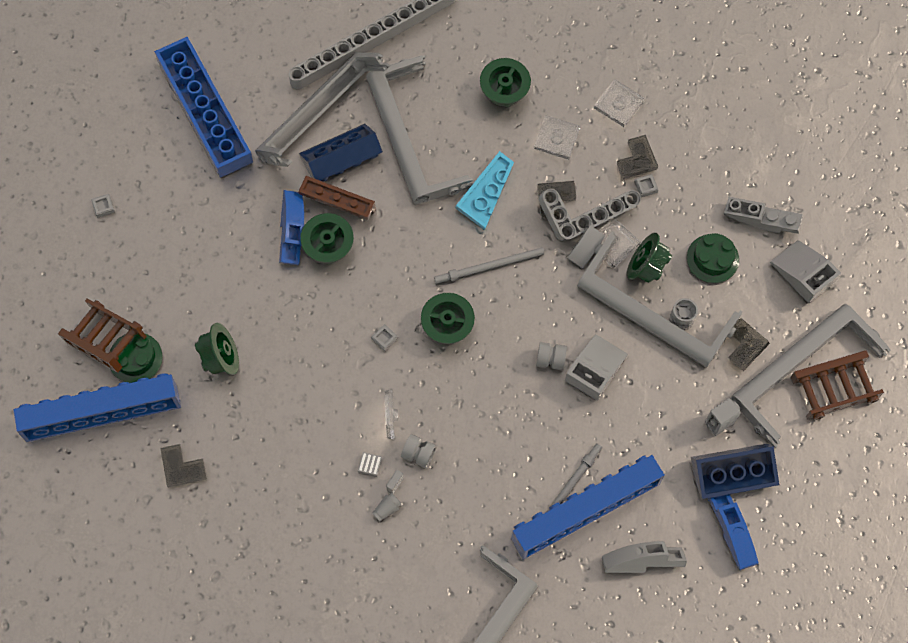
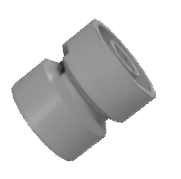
(684, 313)
(551, 356)
(417, 450)

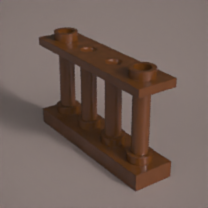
(98, 351)
(839, 366)

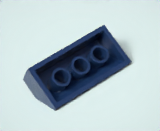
(341, 152)
(735, 470)

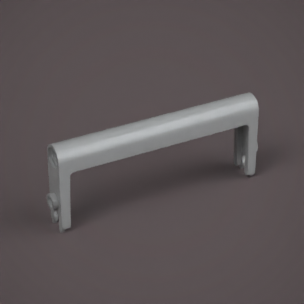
(316, 105)
(399, 137)
(646, 317)
(794, 357)
(513, 602)

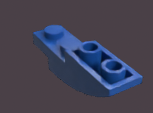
(292, 224)
(735, 531)

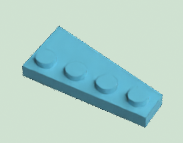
(483, 194)

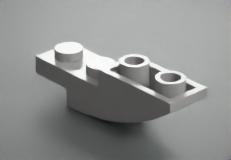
(762, 217)
(642, 555)

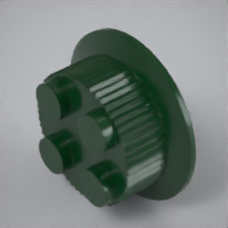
(505, 81)
(327, 238)
(713, 258)
(649, 259)
(447, 318)
(218, 351)
(138, 359)

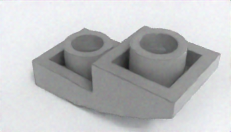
(586, 246)

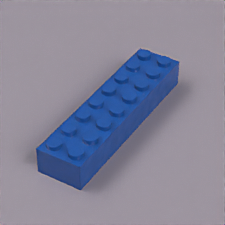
(204, 107)
(97, 407)
(587, 506)

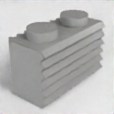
(723, 416)

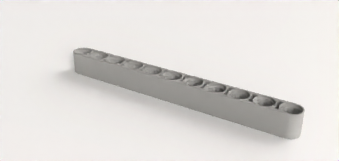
(365, 37)

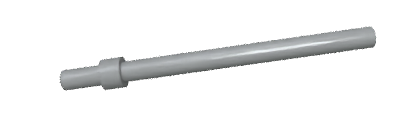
(454, 275)
(587, 461)

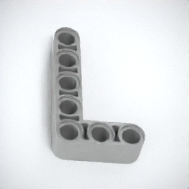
(588, 217)

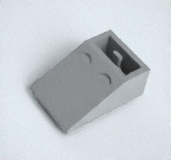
(806, 270)
(595, 367)

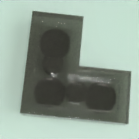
(641, 161)
(565, 189)
(751, 344)
(180, 472)

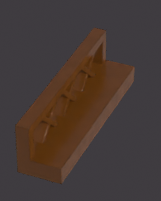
(337, 198)

